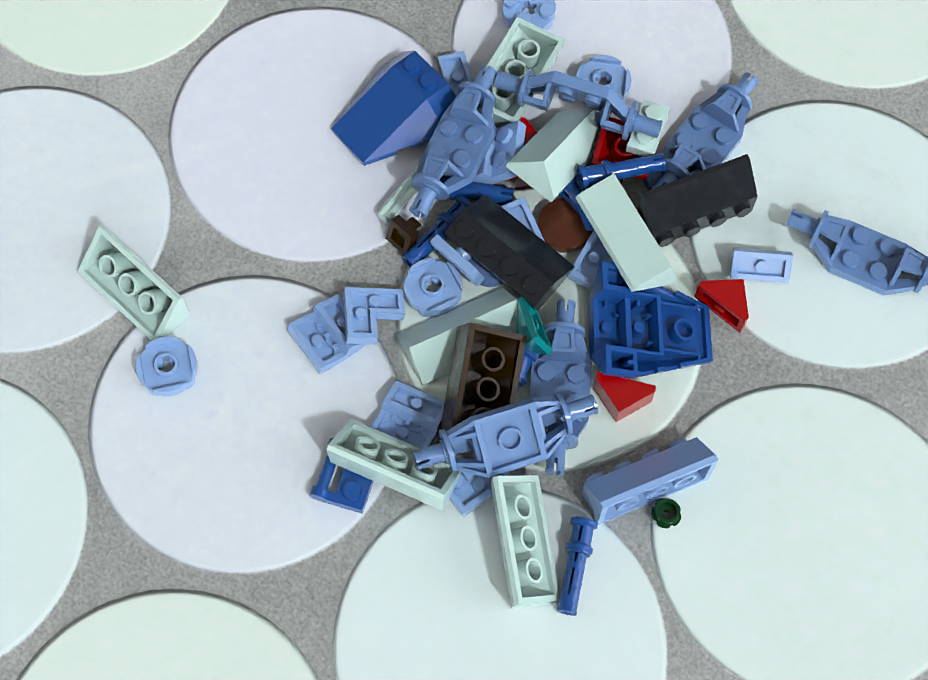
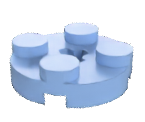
(542, 17)
(610, 68)
(429, 302)
(153, 357)

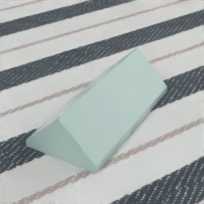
(521, 49)
(555, 152)
(625, 235)
(132, 286)
(433, 342)
(391, 464)
(524, 540)

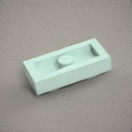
(644, 144)

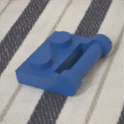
(351, 492)

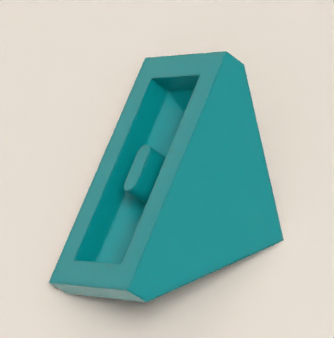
(531, 325)

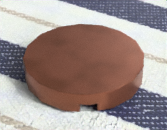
(562, 226)

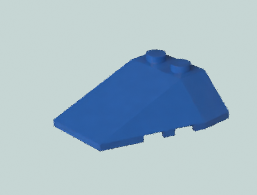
(394, 109)
(644, 328)

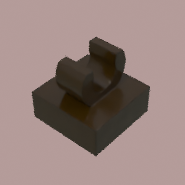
(403, 233)

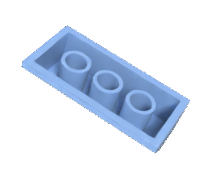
(649, 479)

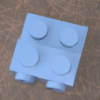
(504, 147)

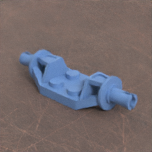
(571, 88)
(709, 131)
(457, 143)
(863, 254)
(563, 371)
(507, 436)

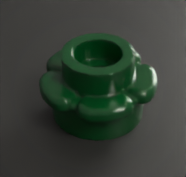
(666, 505)

